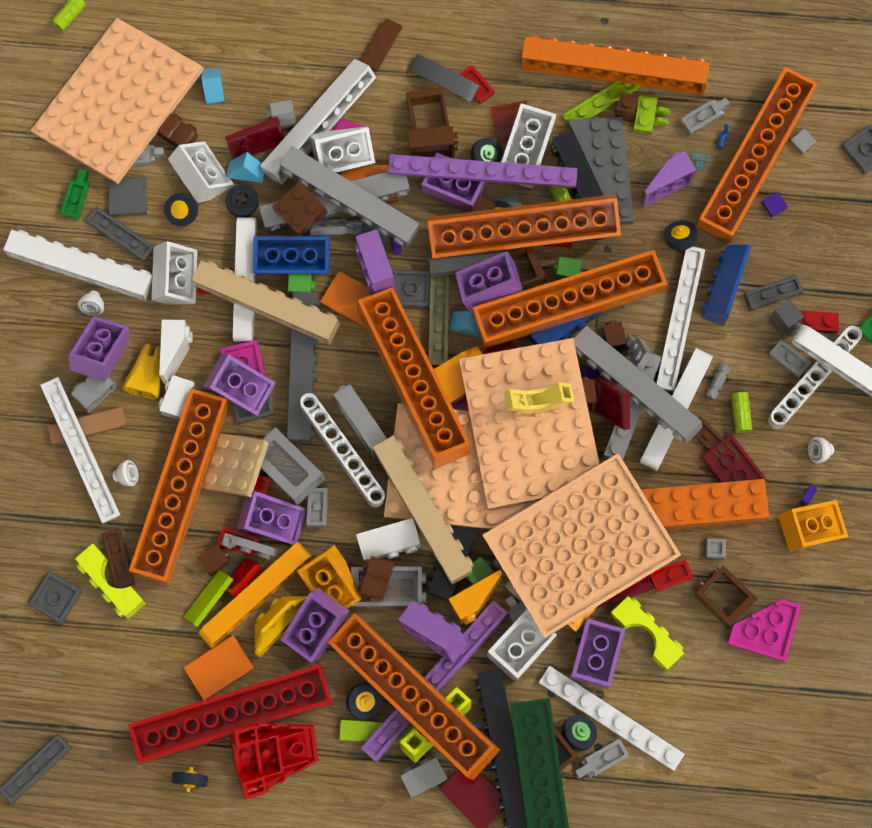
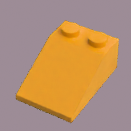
(451, 375)
(812, 525)
(332, 576)
(470, 601)

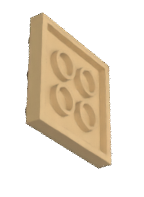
(235, 465)

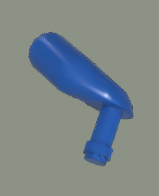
(721, 139)

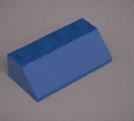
(291, 254)
(726, 283)

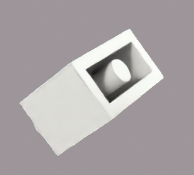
(175, 397)

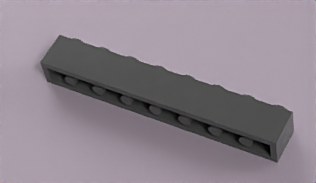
(302, 377)

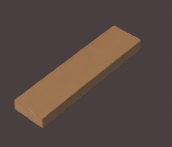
(93, 424)

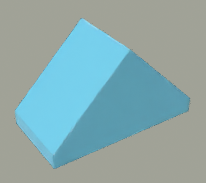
(213, 86)
(245, 168)
(464, 323)

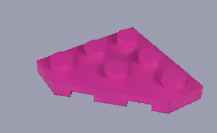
(767, 631)

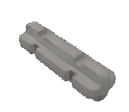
(718, 381)

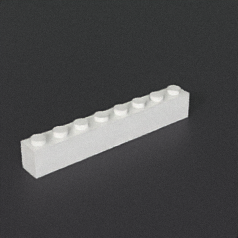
(321, 116)
(78, 264)

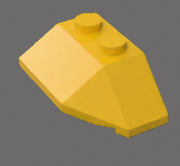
(275, 622)

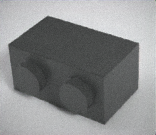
(786, 319)

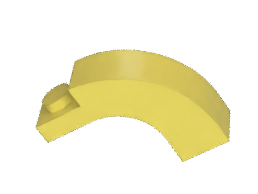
(539, 400)

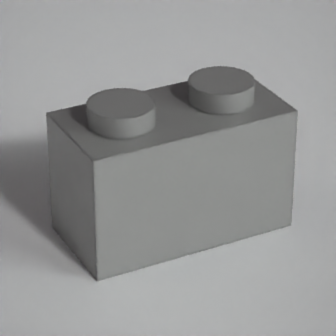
(423, 777)

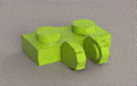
(645, 115)

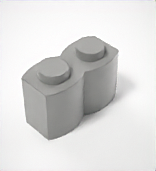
(284, 111)
(92, 392)

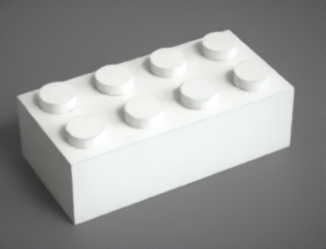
(529, 137)

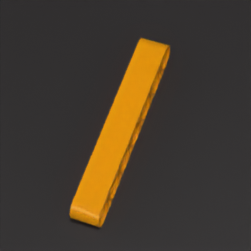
(254, 595)

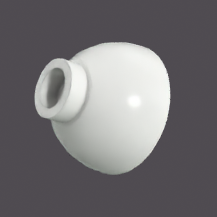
(91, 304)
(820, 450)
(126, 473)

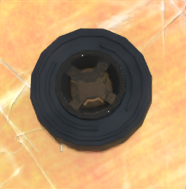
(242, 193)

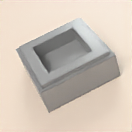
(803, 141)
(715, 548)

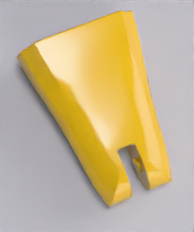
(144, 375)

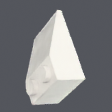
(343, 148)
(174, 347)
(519, 647)

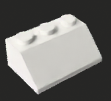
(200, 171)
(173, 273)
(389, 540)

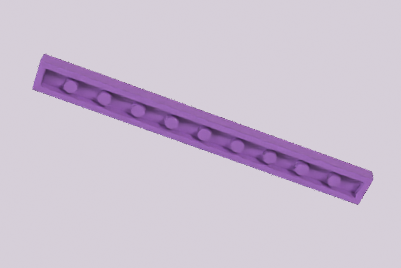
(482, 171)
(438, 677)

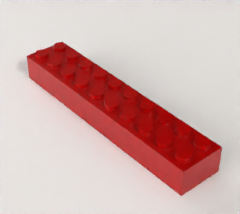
(218, 716)

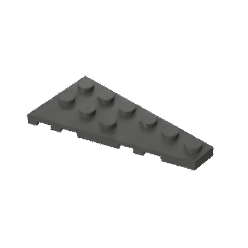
(606, 153)

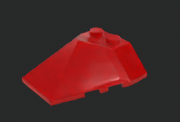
(270, 754)

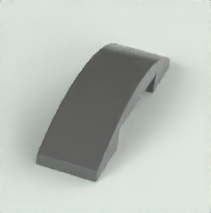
(444, 77)

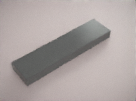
(120, 234)
(451, 264)
(35, 769)

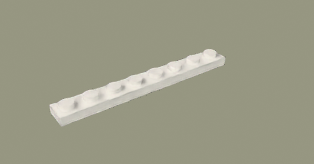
(680, 319)
(80, 450)
(611, 718)

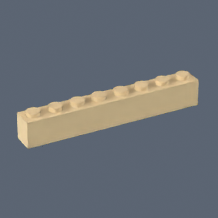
(265, 302)
(422, 509)

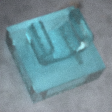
(700, 158)

